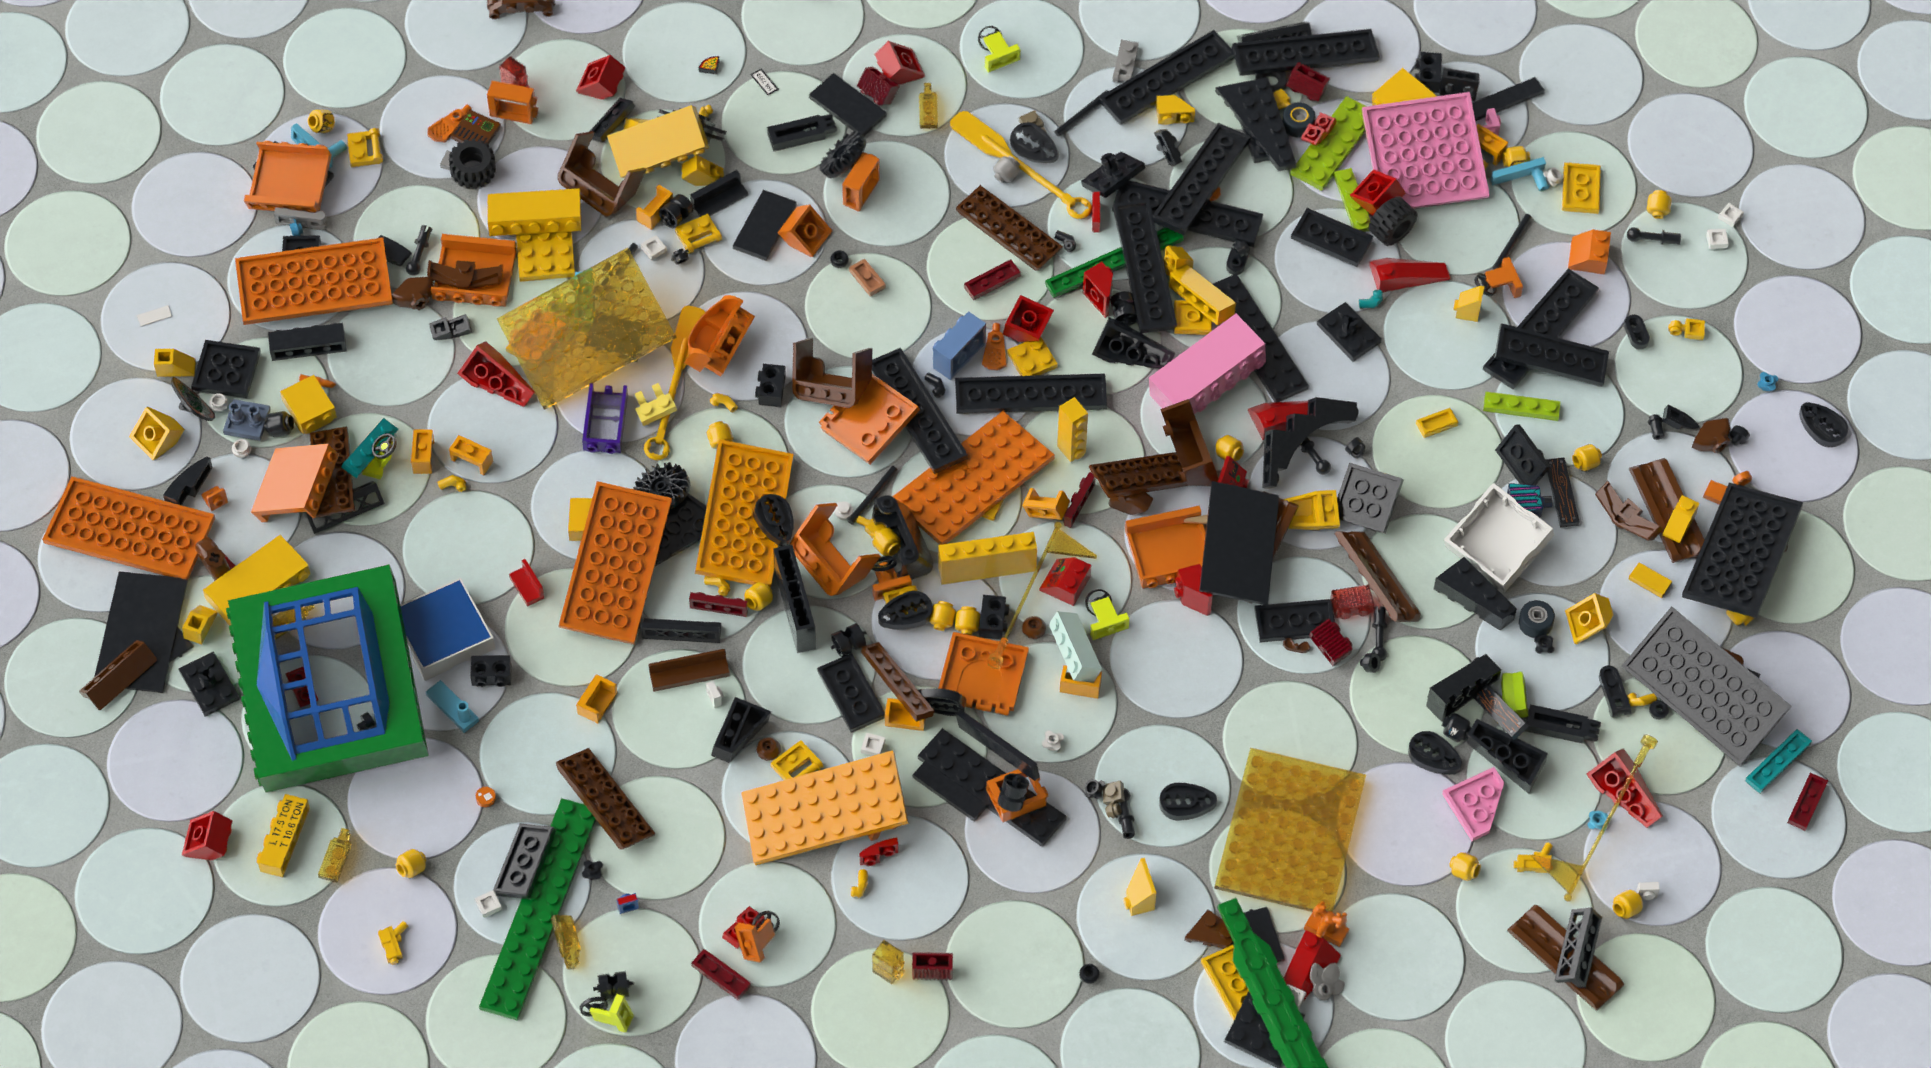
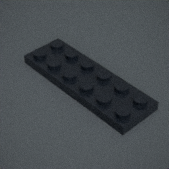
(1551, 355)

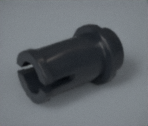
(1655, 422)

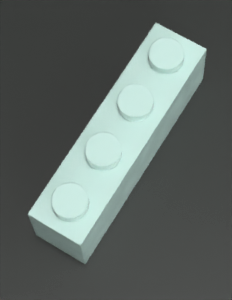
(1075, 646)

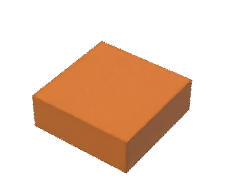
(1715, 492)

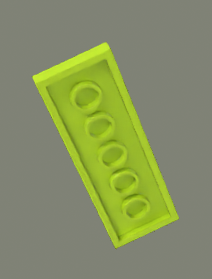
(1320, 161)

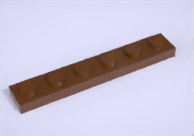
(897, 681)

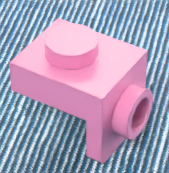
(1493, 121)

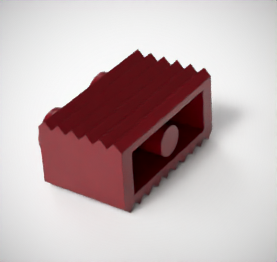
(1308, 82)
(878, 86)
(1331, 642)
(932, 966)

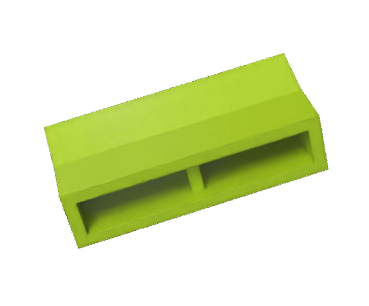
(1514, 692)

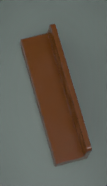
(688, 670)
(118, 674)

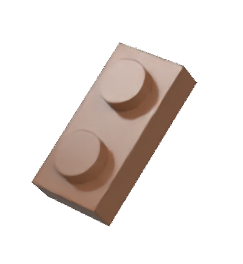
(867, 277)

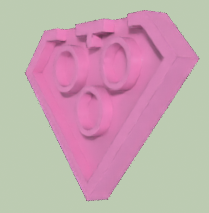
(1476, 802)

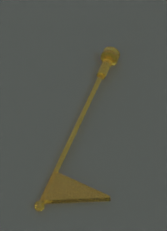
(1058, 544)
(1569, 874)

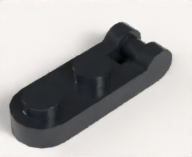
(1614, 691)

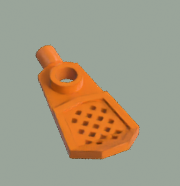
(443, 128)
(994, 346)

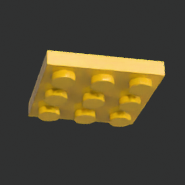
(545, 256)

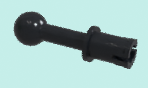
(1635, 234)
(413, 267)
(1322, 466)
(1380, 624)
(1126, 819)

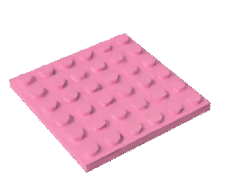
(1428, 148)

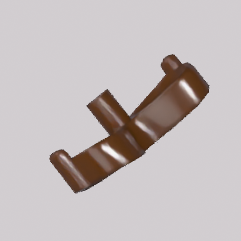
(1302, 648)

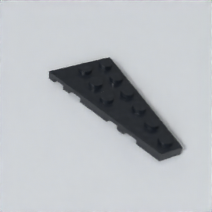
(1259, 115)
(682, 528)

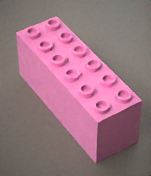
(1209, 366)

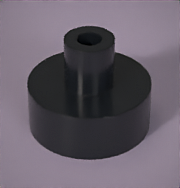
(1739, 435)
(1370, 662)
(367, 722)

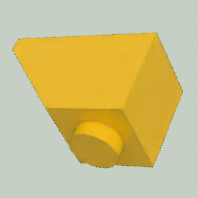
(1469, 304)
(1681, 519)

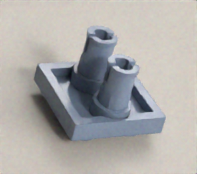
(246, 419)

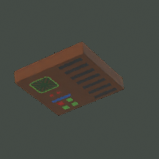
(475, 127)

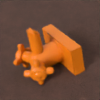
(1327, 924)

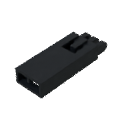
(793, 134)
(1553, 724)

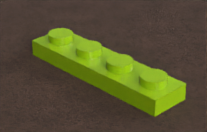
(1346, 185)
(1521, 406)

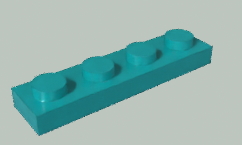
(363, 453)
(1778, 761)

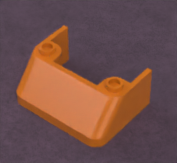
(822, 559)

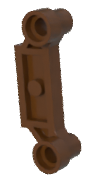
(498, 7)

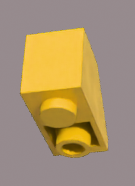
(1173, 110)
(701, 171)
(1176, 258)
(173, 363)
(198, 624)

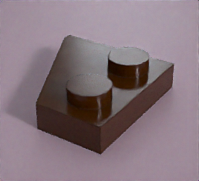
(1210, 931)

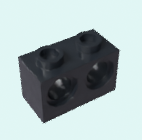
(1429, 70)
(1460, 80)
(773, 385)
(995, 617)
(491, 665)

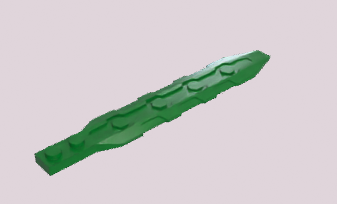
(1269, 992)

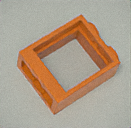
(510, 110)
(861, 181)
(1029, 805)

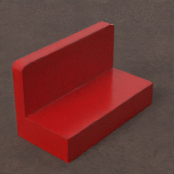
(527, 584)

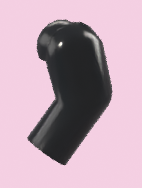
(1068, 240)
(938, 384)

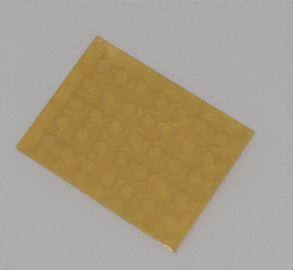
(586, 328)
(1290, 831)

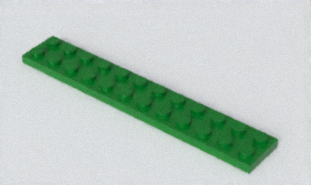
(532, 922)

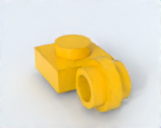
(1693, 328)

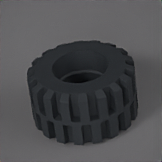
(476, 175)
(1393, 221)

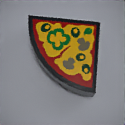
(709, 65)

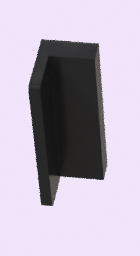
(718, 194)

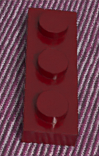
(992, 279)
(1079, 499)
(718, 604)
(1807, 801)
(721, 974)

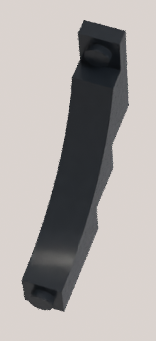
(1281, 445)

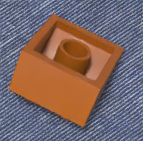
(805, 230)
(1590, 251)

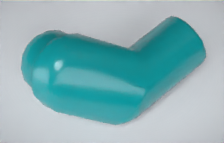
(1374, 300)

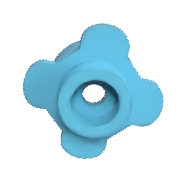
(1597, 815)

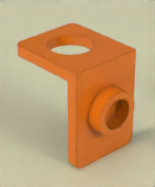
(215, 497)

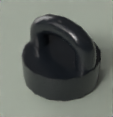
(1353, 446)

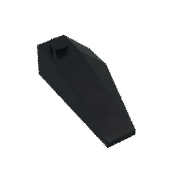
(1127, 346)

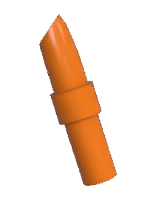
(323, 382)

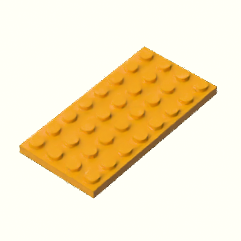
(730, 538)
(824, 807)

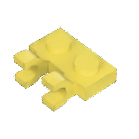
(655, 409)

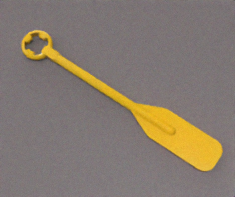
(994, 144)
(679, 350)

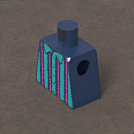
(1530, 497)

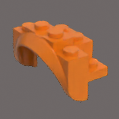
(714, 338)

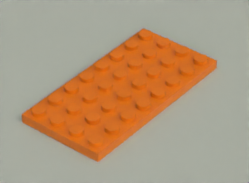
(313, 281)
(997, 464)
(128, 528)
(615, 563)

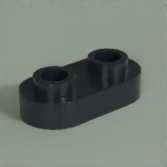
(1234, 257)
(1636, 333)

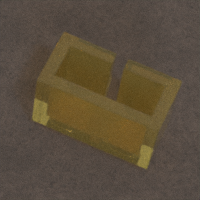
(888, 962)

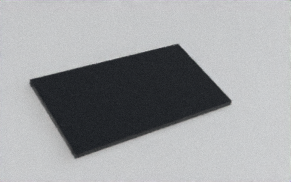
(1239, 543)
(147, 611)

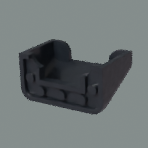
(915, 555)

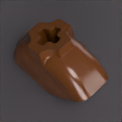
(413, 293)
(1713, 436)
(1131, 503)
(212, 558)

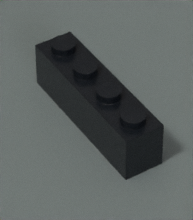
(307, 341)

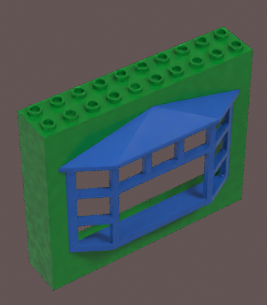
(387, 668)

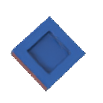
(627, 903)

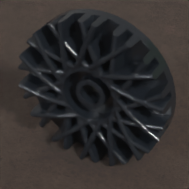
(844, 155)
(666, 482)

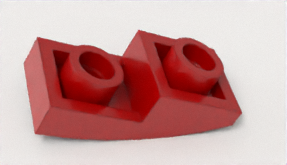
(1319, 130)
(301, 694)
(872, 854)
(745, 917)

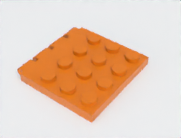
(872, 422)
(972, 677)

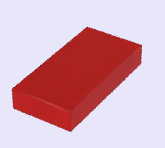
(1096, 212)

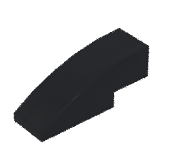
(188, 482)

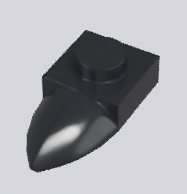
(1678, 418)

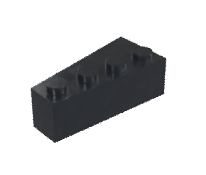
(1473, 591)
(1462, 686)
(1512, 757)

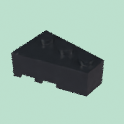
(739, 727)

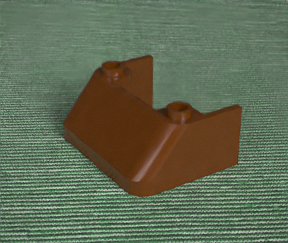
(594, 187)
(815, 385)
(1189, 444)

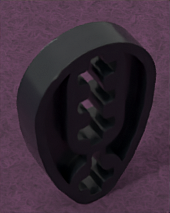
(1037, 134)
(1818, 432)
(783, 514)
(898, 619)
(944, 700)
(1438, 744)
(1186, 811)

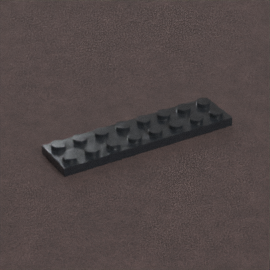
(1310, 50)
(1167, 77)
(1200, 179)
(1214, 220)
(1144, 266)
(1548, 317)
(1279, 372)
(1029, 393)
(928, 426)
(972, 773)

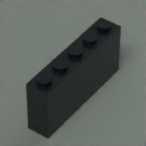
(794, 598)

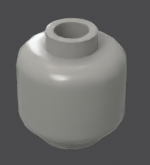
(1006, 169)

